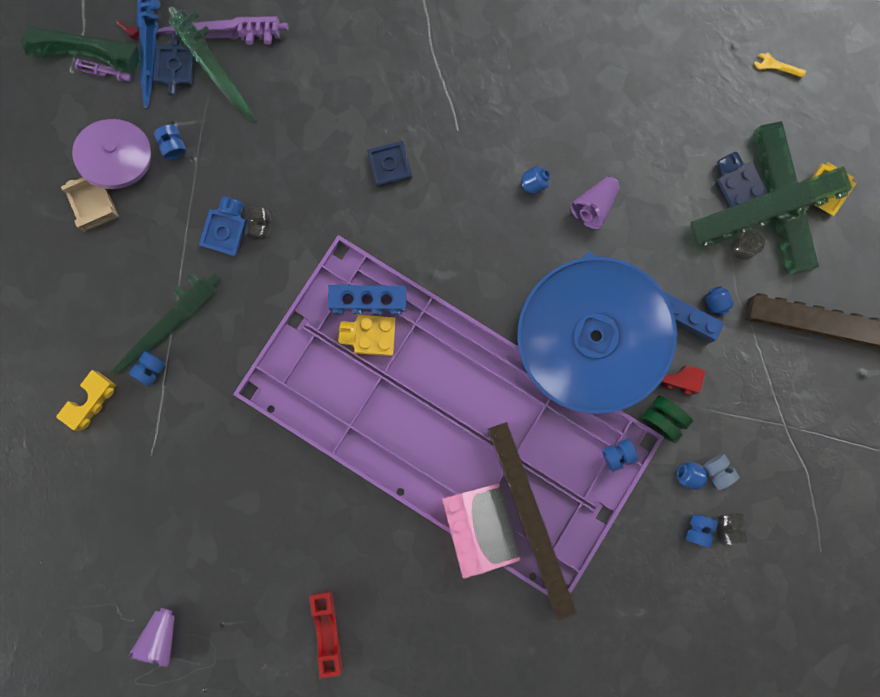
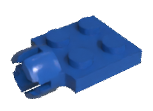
(224, 227)

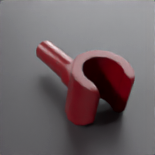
(132, 32)

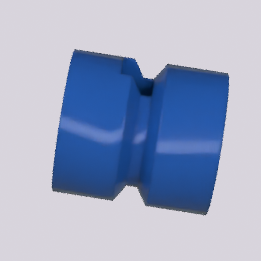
(170, 142)
(150, 362)
(619, 455)
(702, 524)

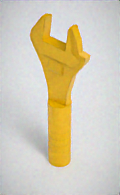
(770, 63)

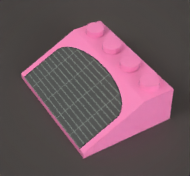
(481, 530)

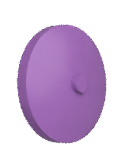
(112, 153)

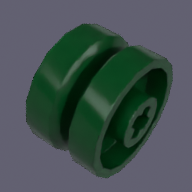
(667, 419)

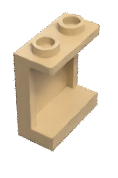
(90, 203)

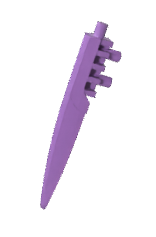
(239, 27)

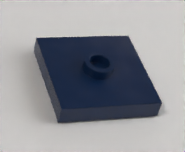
(389, 163)

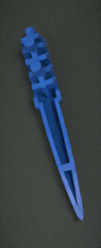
(147, 43)

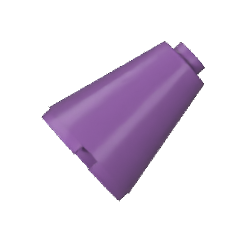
(596, 203)
(156, 639)

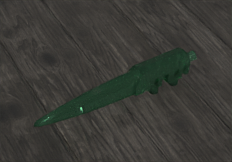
(198, 47)
(184, 308)

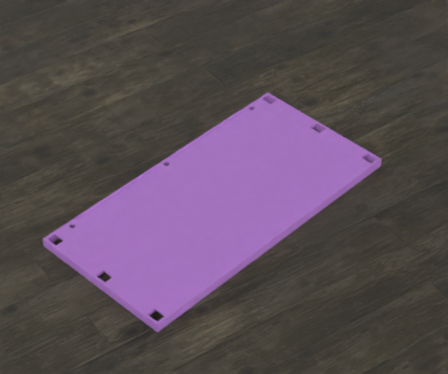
(427, 412)

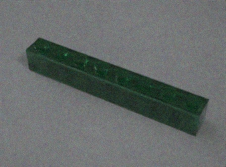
(780, 173)
(771, 206)

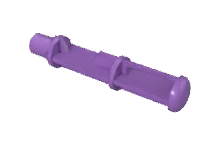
(103, 70)

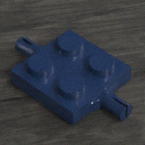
(173, 65)

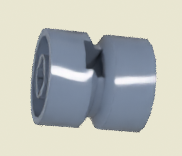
(722, 473)

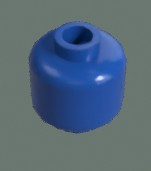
(536, 180)
(719, 300)
(692, 475)

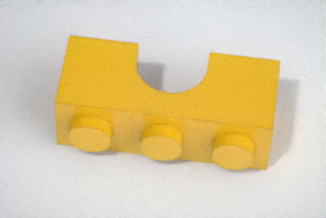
(98, 390)

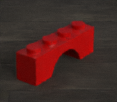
(687, 379)
(326, 626)

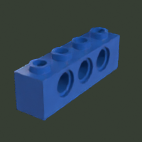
(337, 293)

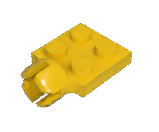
(369, 335)

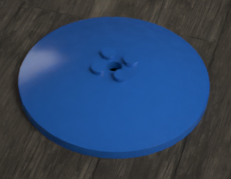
(605, 298)

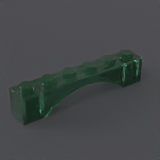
(47, 42)

